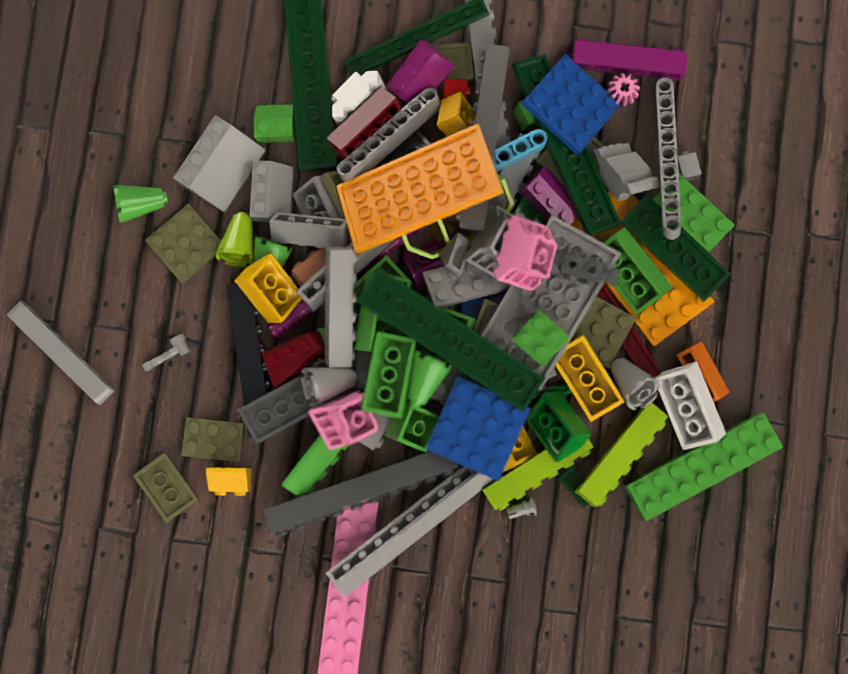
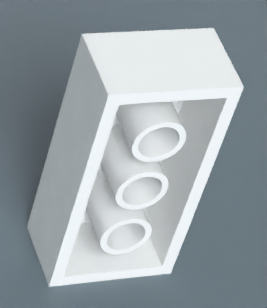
(690, 406)

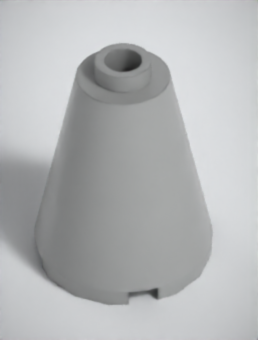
(325, 383)
(634, 384)

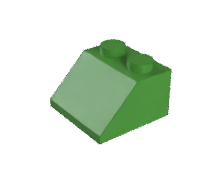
(274, 123)

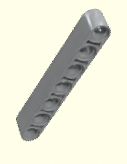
(390, 135)
(60, 352)

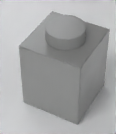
(688, 165)

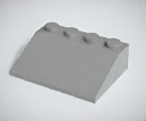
(219, 164)

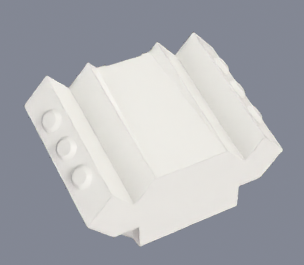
(354, 94)

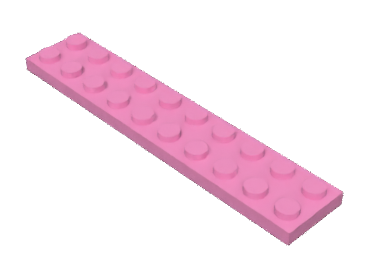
(346, 614)

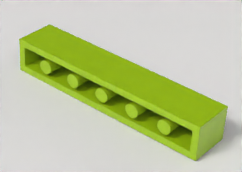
(621, 454)
(529, 475)

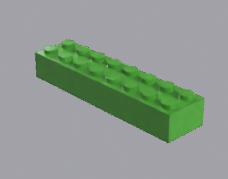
(702, 467)

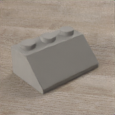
(270, 190)
(315, 199)

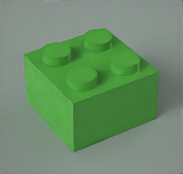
(541, 338)
(415, 427)

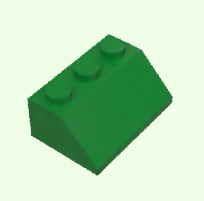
(557, 425)

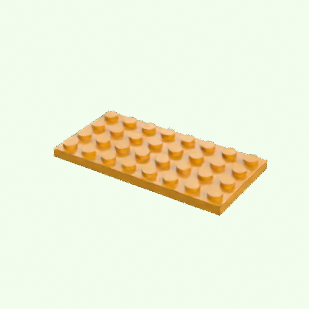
(419, 189)
(670, 310)

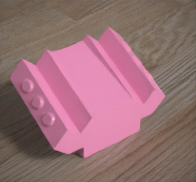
(525, 253)
(343, 420)

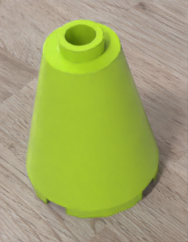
(237, 242)

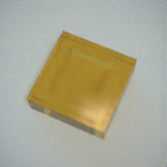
(436, 230)

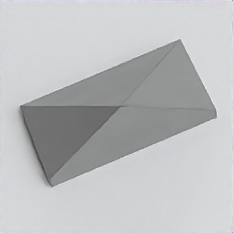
(454, 253)

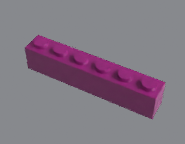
(630, 59)

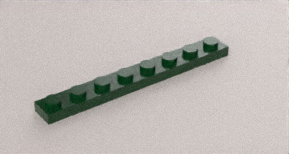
(407, 41)

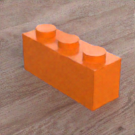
(713, 379)

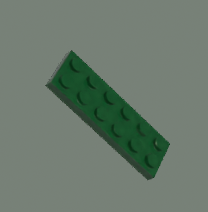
(682, 255)

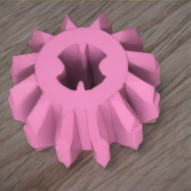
(626, 83)

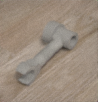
(179, 346)

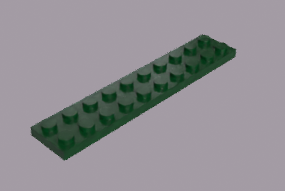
(310, 84)
(576, 171)
(450, 339)

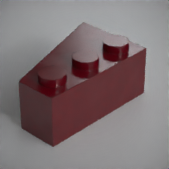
(292, 357)

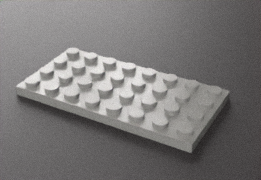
(556, 297)

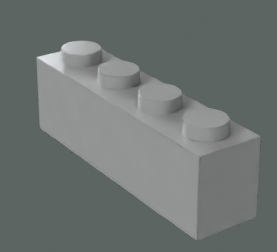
(309, 230)

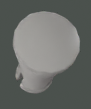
(522, 509)

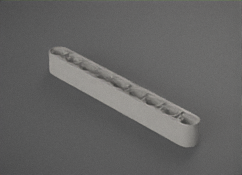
(667, 183)

